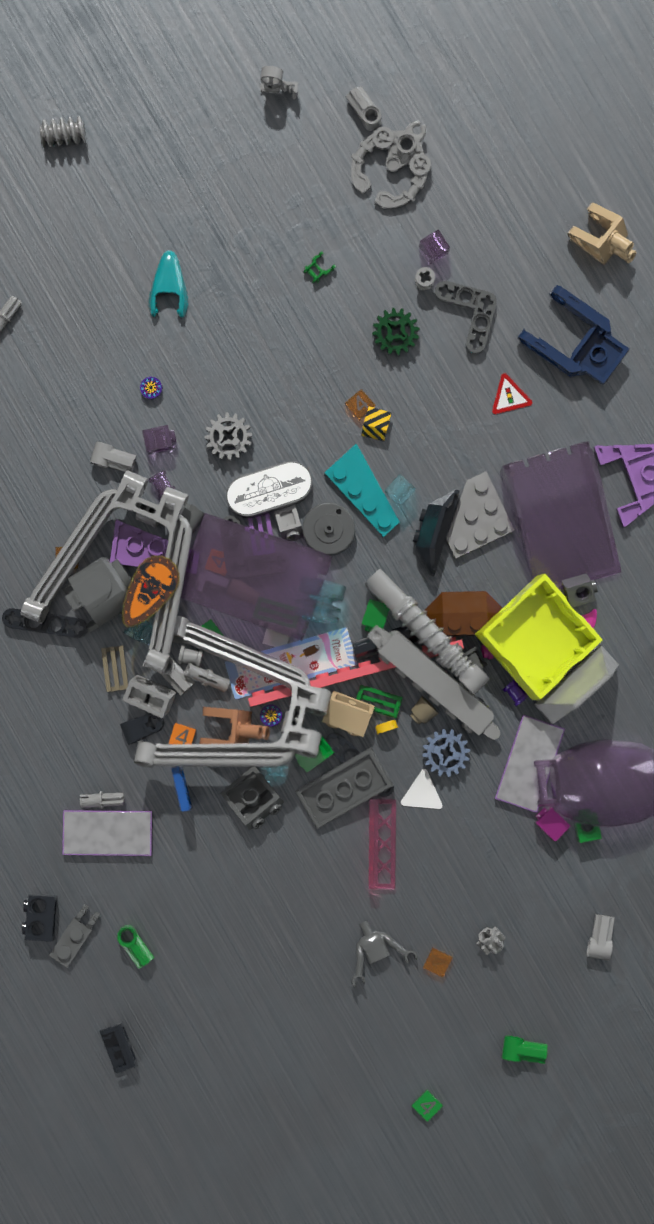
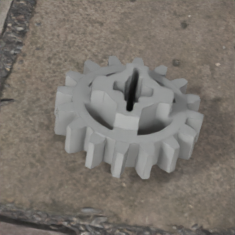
(221, 430)

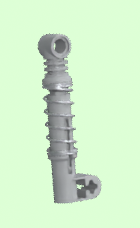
(405, 609)

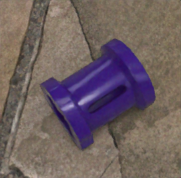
(516, 692)

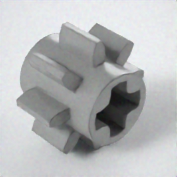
(491, 940)

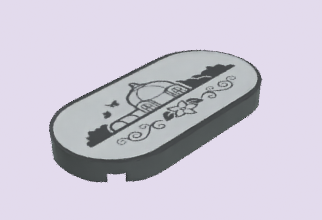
(269, 489)

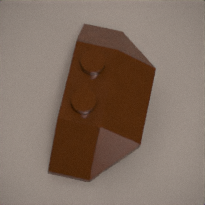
(462, 612)

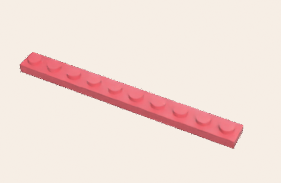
(324, 680)

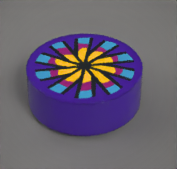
(151, 388)
(271, 715)

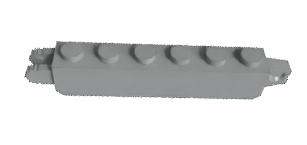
(435, 681)

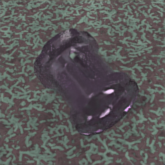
(160, 482)

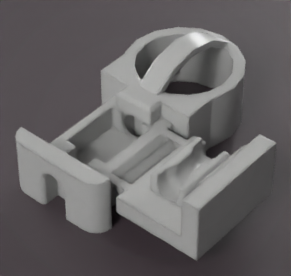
(273, 76)

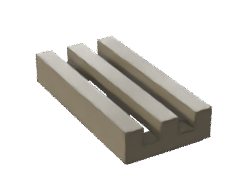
(115, 671)

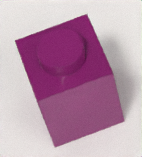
(551, 823)

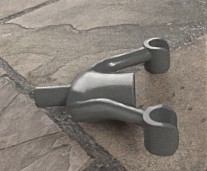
(375, 949)

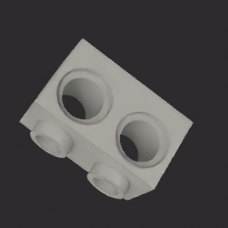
(149, 696)

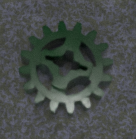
(388, 325)

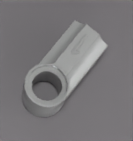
(364, 107)
(107, 456)
(176, 678)
(600, 943)

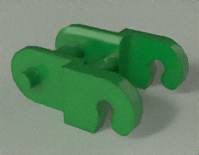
(322, 272)

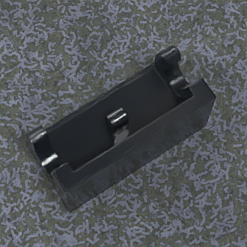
(119, 1047)

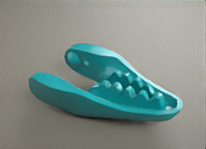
(169, 280)

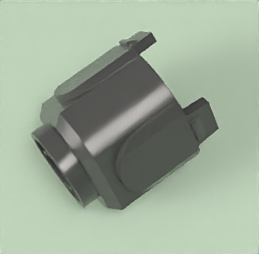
(99, 589)

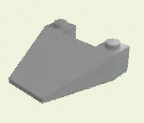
(577, 685)

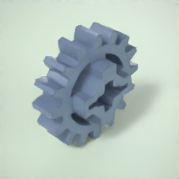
(441, 767)

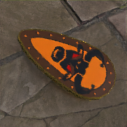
(149, 589)

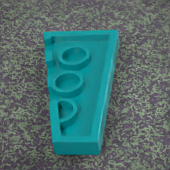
(358, 484)

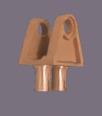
(241, 726)

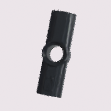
(366, 648)

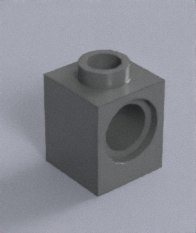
(571, 586)

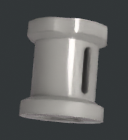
(421, 273)
(190, 656)

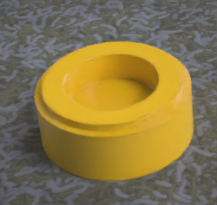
(386, 726)

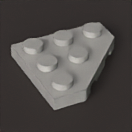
(478, 517)

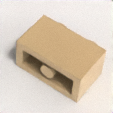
(348, 714)

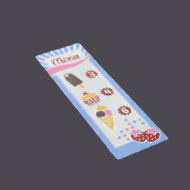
(312, 655)

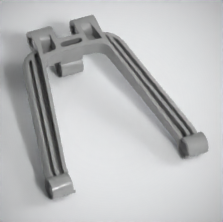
(128, 498)
(294, 737)

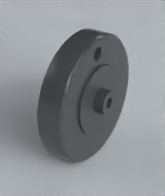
(329, 528)

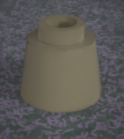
(423, 711)

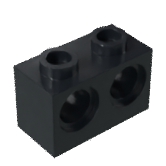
(46, 918)

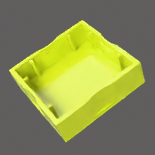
(538, 637)

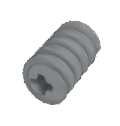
(62, 131)

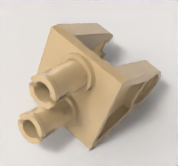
(611, 243)

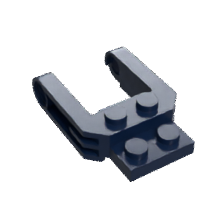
(596, 353)

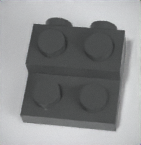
(252, 798)

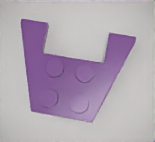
(640, 469)

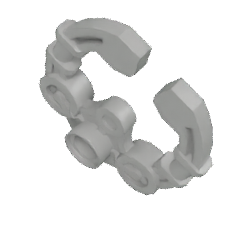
(397, 157)

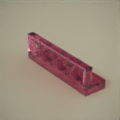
(373, 843)

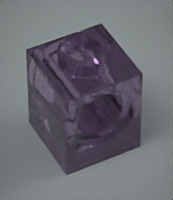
(434, 246)
(159, 439)

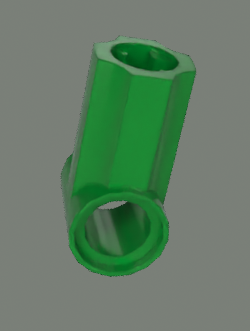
(136, 947)
(518, 1049)

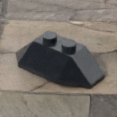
(434, 530)

